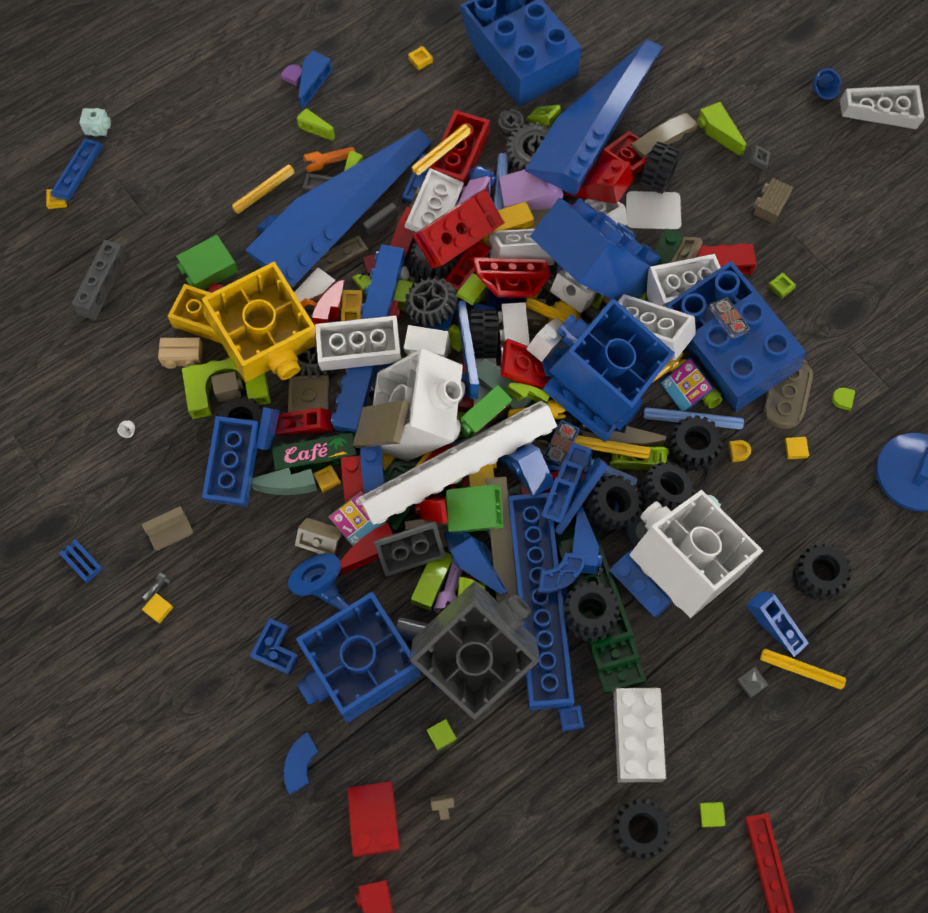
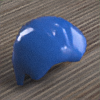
(827, 84)

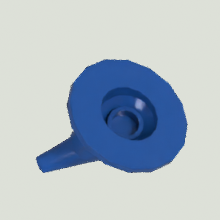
(318, 578)

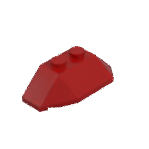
(512, 276)

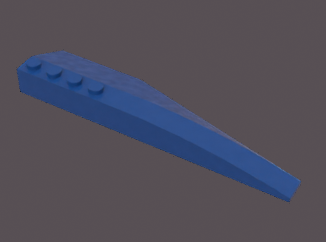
(588, 124)
(329, 210)

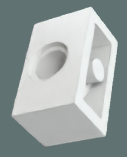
(572, 292)

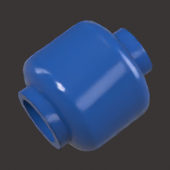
(482, 171)

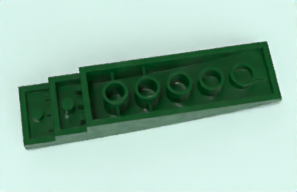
(616, 655)

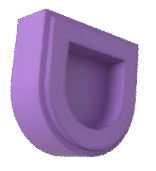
(292, 74)

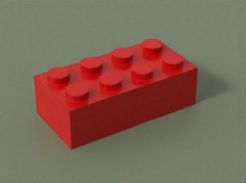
(465, 154)

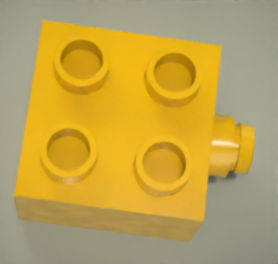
(261, 323)

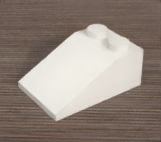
(428, 339)

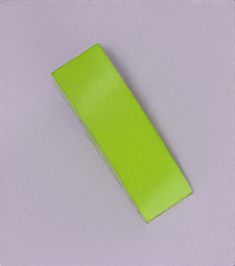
(431, 582)

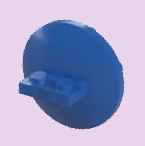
(904, 471)

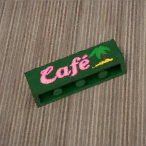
(314, 453)

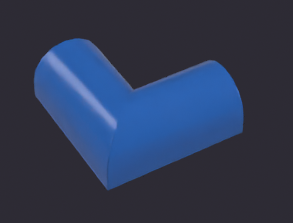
(269, 651)

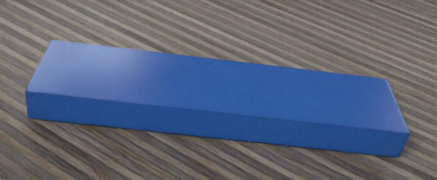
(76, 169)
(578, 408)
(582, 492)

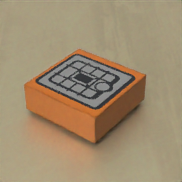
(308, 305)

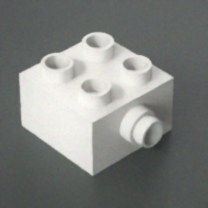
(433, 394)
(693, 551)

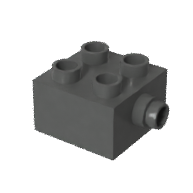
(476, 648)

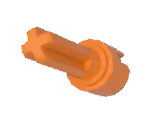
(319, 160)

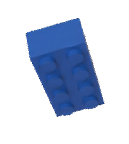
(231, 461)

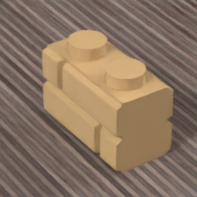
(180, 352)

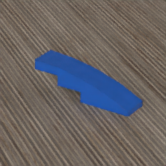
(566, 483)

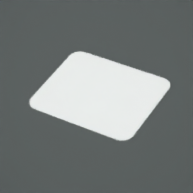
(653, 210)

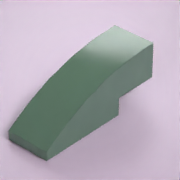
(490, 377)
(285, 483)

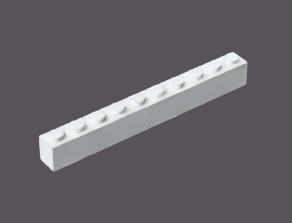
(458, 462)

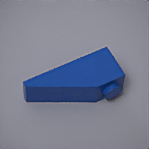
(314, 73)
(372, 468)
(586, 543)
(473, 560)
(777, 622)

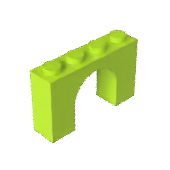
(199, 382)

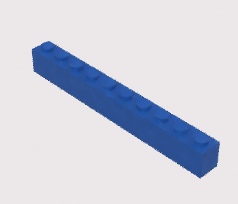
(378, 304)

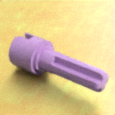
(449, 594)

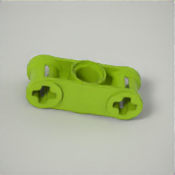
(628, 462)

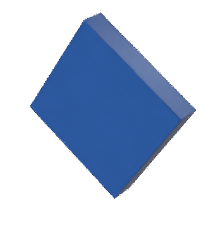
(267, 429)

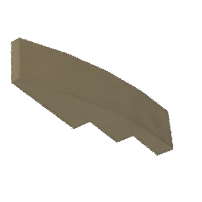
(666, 133)
(634, 437)

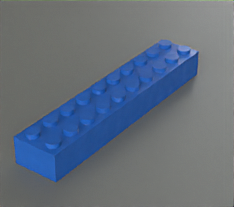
(534, 551)

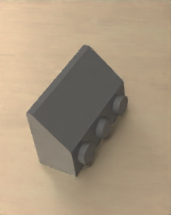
(410, 549)

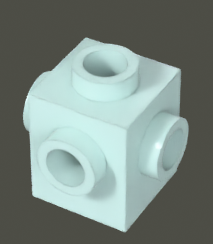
(95, 122)

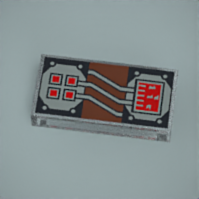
(729, 318)

